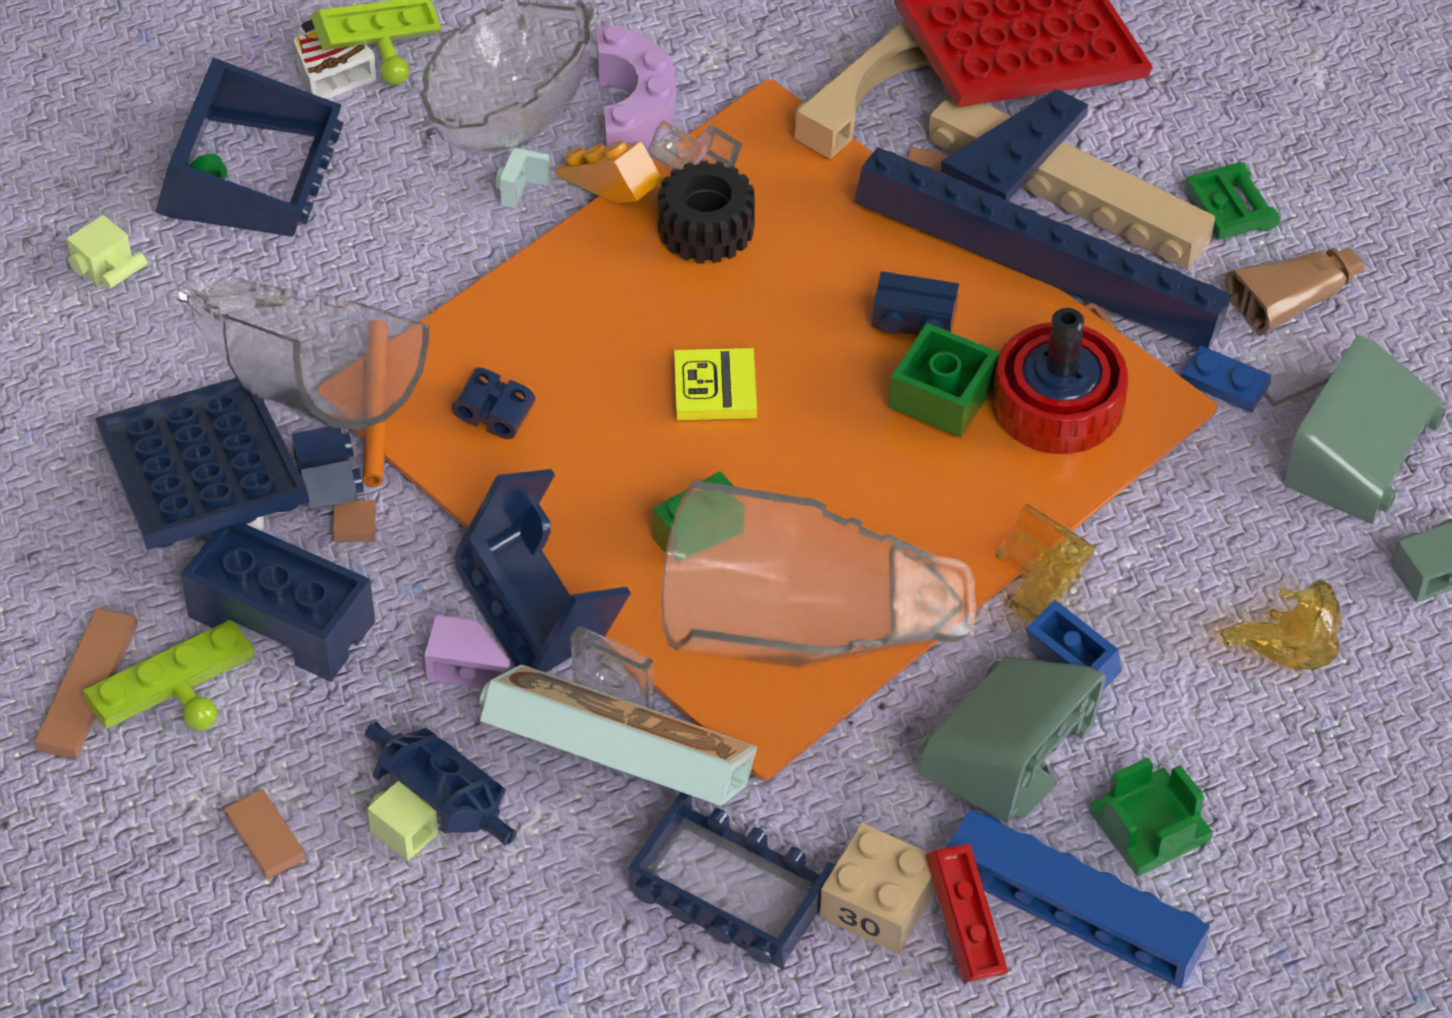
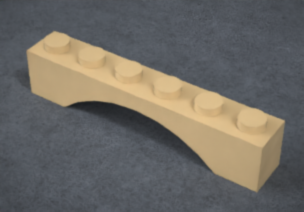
(829, 117)

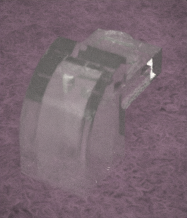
(676, 148)

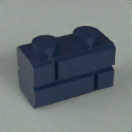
(910, 302)

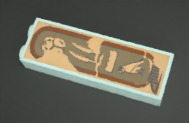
(618, 734)

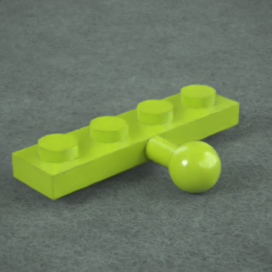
(377, 24)
(172, 675)

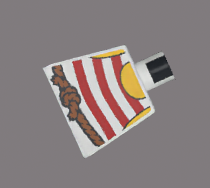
(332, 70)

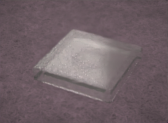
(611, 668)

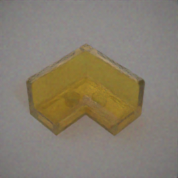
(1048, 556)

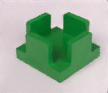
(1152, 815)

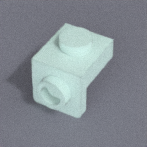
(521, 168)

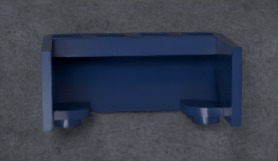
(516, 583)

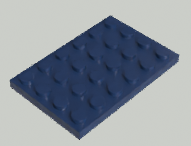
(200, 463)

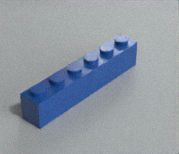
(1083, 900)

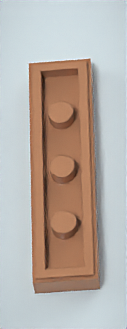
(94, 661)

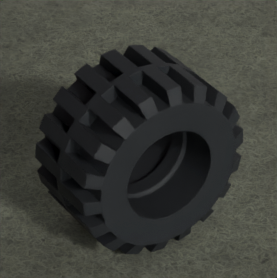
(706, 211)

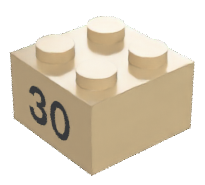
(878, 888)

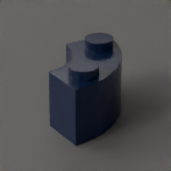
(325, 466)

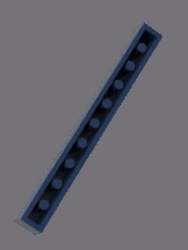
(1042, 248)

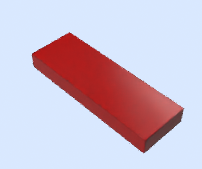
(966, 913)

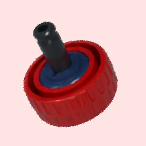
(1060, 385)

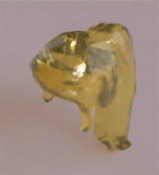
(1304, 635)

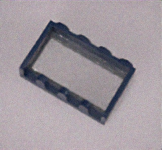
(728, 882)

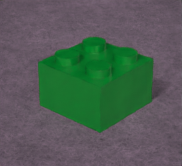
(943, 379)

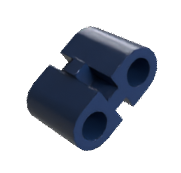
(493, 403)

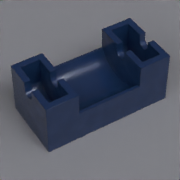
(280, 595)

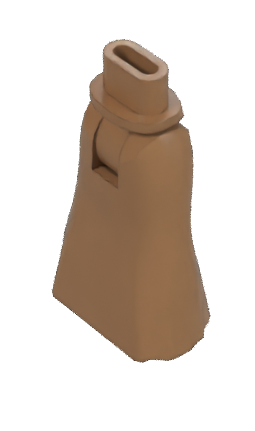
(1285, 288)

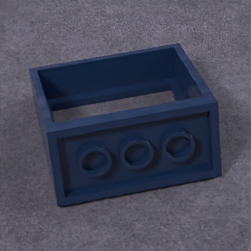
(250, 100)

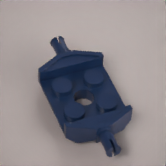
(444, 780)

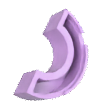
(646, 73)

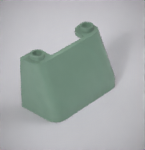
(1361, 432)
(1009, 730)

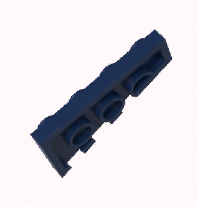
(1017, 147)

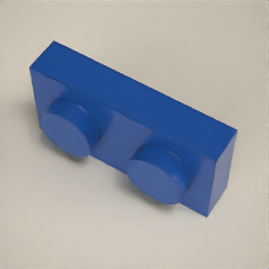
(1226, 378)

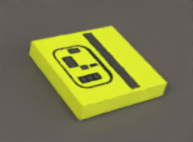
(715, 384)

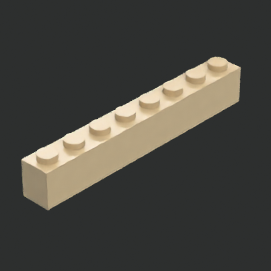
(1091, 189)

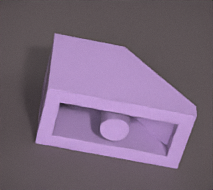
(462, 653)

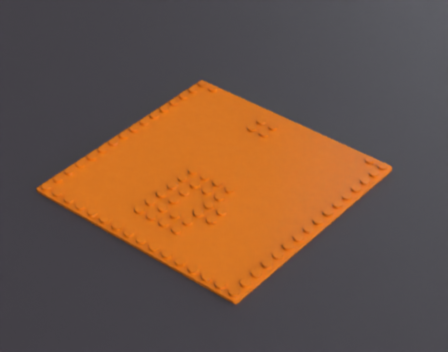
(594, 333)

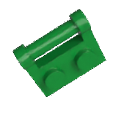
(1216, 195)

